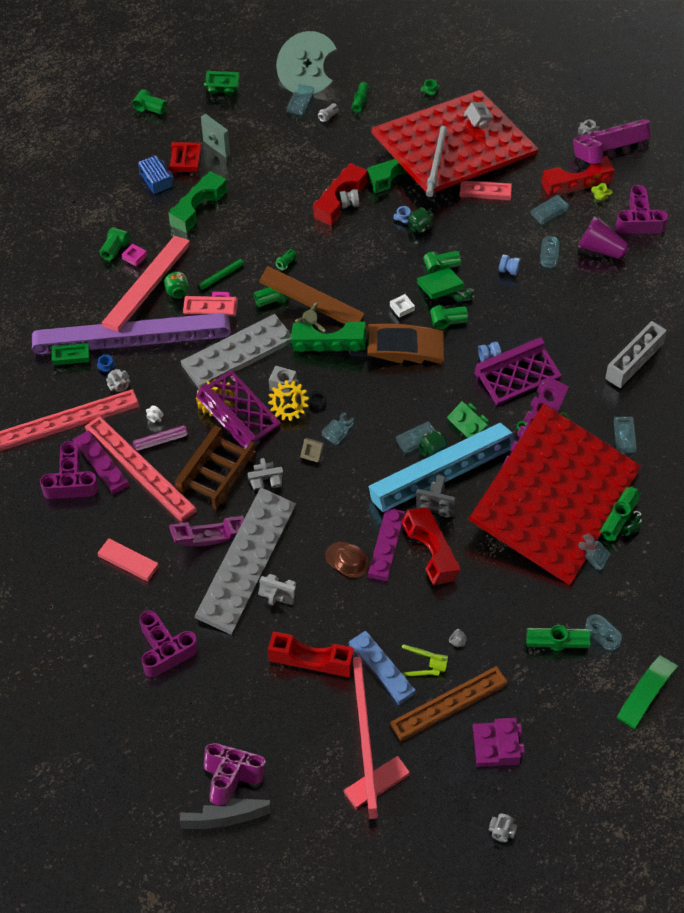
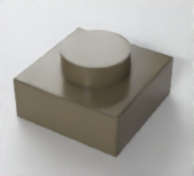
(312, 450)

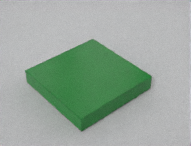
(440, 283)

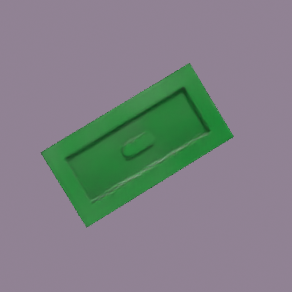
(70, 354)

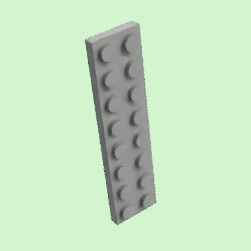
(245, 561)

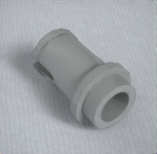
(325, 114)

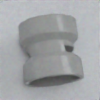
(349, 198)

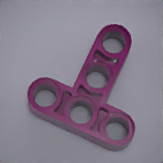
(640, 217)
(80, 483)
(164, 646)
(230, 767)

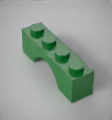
(382, 174)
(209, 188)
(350, 337)

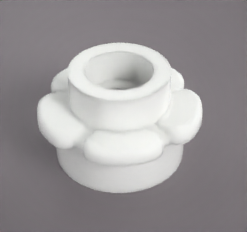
(154, 414)

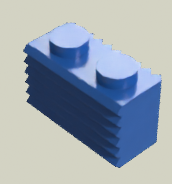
(155, 174)

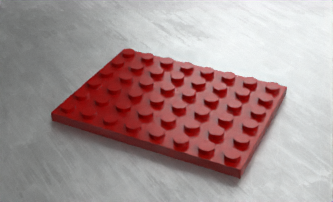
(466, 148)
(554, 492)

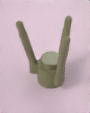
(311, 316)

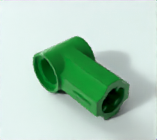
(145, 100)
(115, 240)
(437, 262)
(269, 296)
(443, 317)

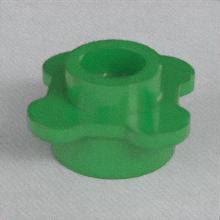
(430, 87)

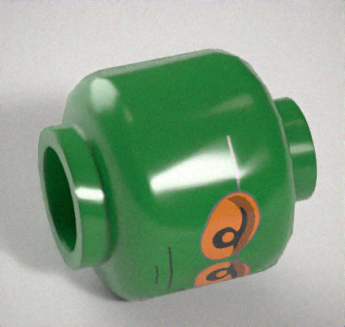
(176, 285)

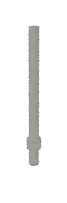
(432, 180)

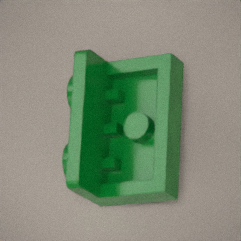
(222, 82)
(467, 419)

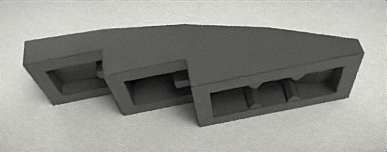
(233, 813)

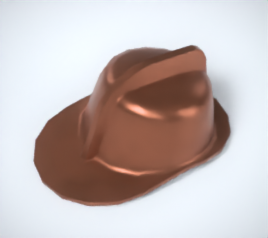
(347, 559)

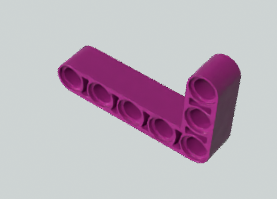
(591, 146)

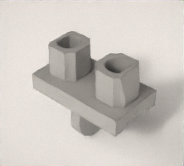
(274, 474)
(276, 590)

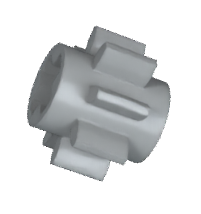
(588, 127)
(118, 380)
(503, 827)

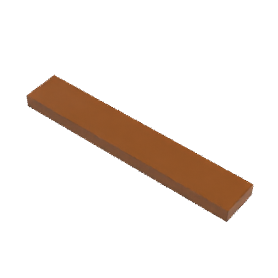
(309, 295)
(448, 704)

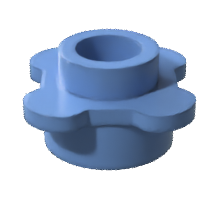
(402, 214)

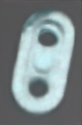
(549, 251)
(604, 632)

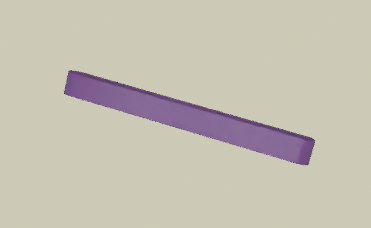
(134, 333)

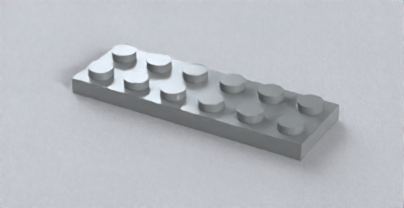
(237, 350)

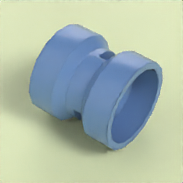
(511, 265)
(487, 352)

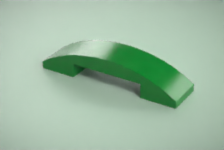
(646, 691)

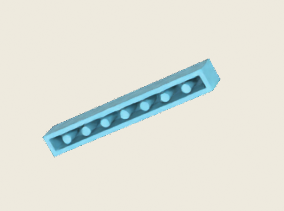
(448, 463)

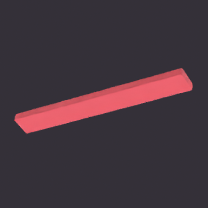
(145, 284)
(67, 419)
(141, 469)
(365, 738)

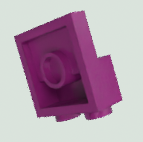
(498, 743)

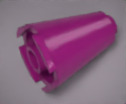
(603, 240)

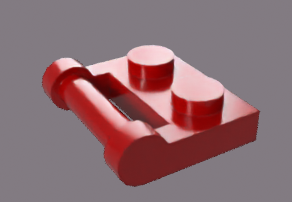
(190, 157)

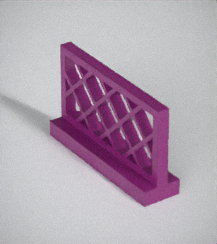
(507, 360)
(228, 416)

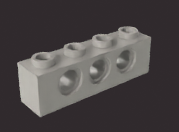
(635, 354)

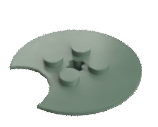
(303, 60)

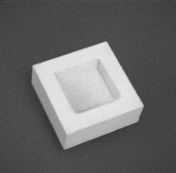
(402, 305)

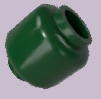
(420, 220)
(432, 443)

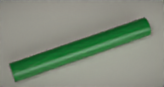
(220, 275)

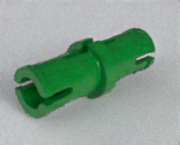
(360, 97)

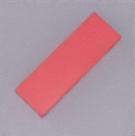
(485, 190)
(210, 305)
(128, 559)
(384, 777)

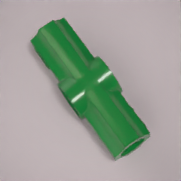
(617, 521)
(570, 638)

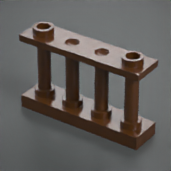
(206, 452)

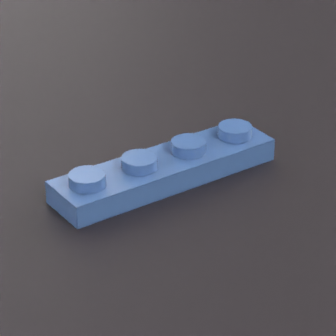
(382, 667)

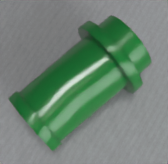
(286, 259)

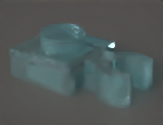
(336, 431)
(596, 552)

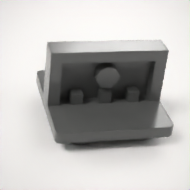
(436, 499)

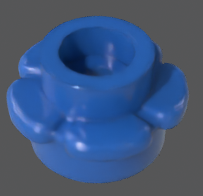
(103, 360)

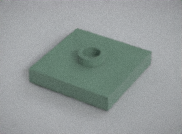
(215, 135)

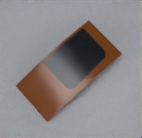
(405, 342)

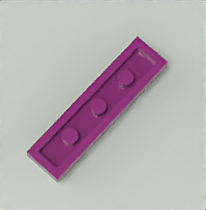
(100, 462)
(386, 544)

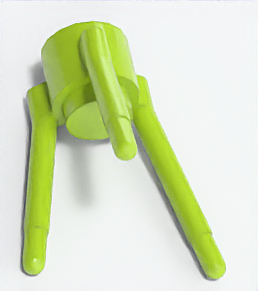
(437, 662)

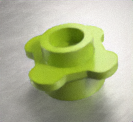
(601, 191)

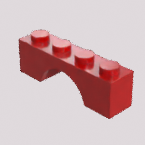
(559, 181)
(328, 207)
(422, 526)
(289, 651)

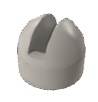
(458, 638)

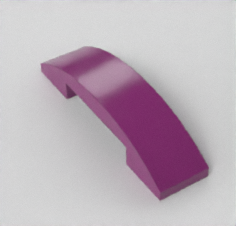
(206, 534)

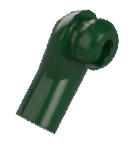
(462, 297)
(634, 524)

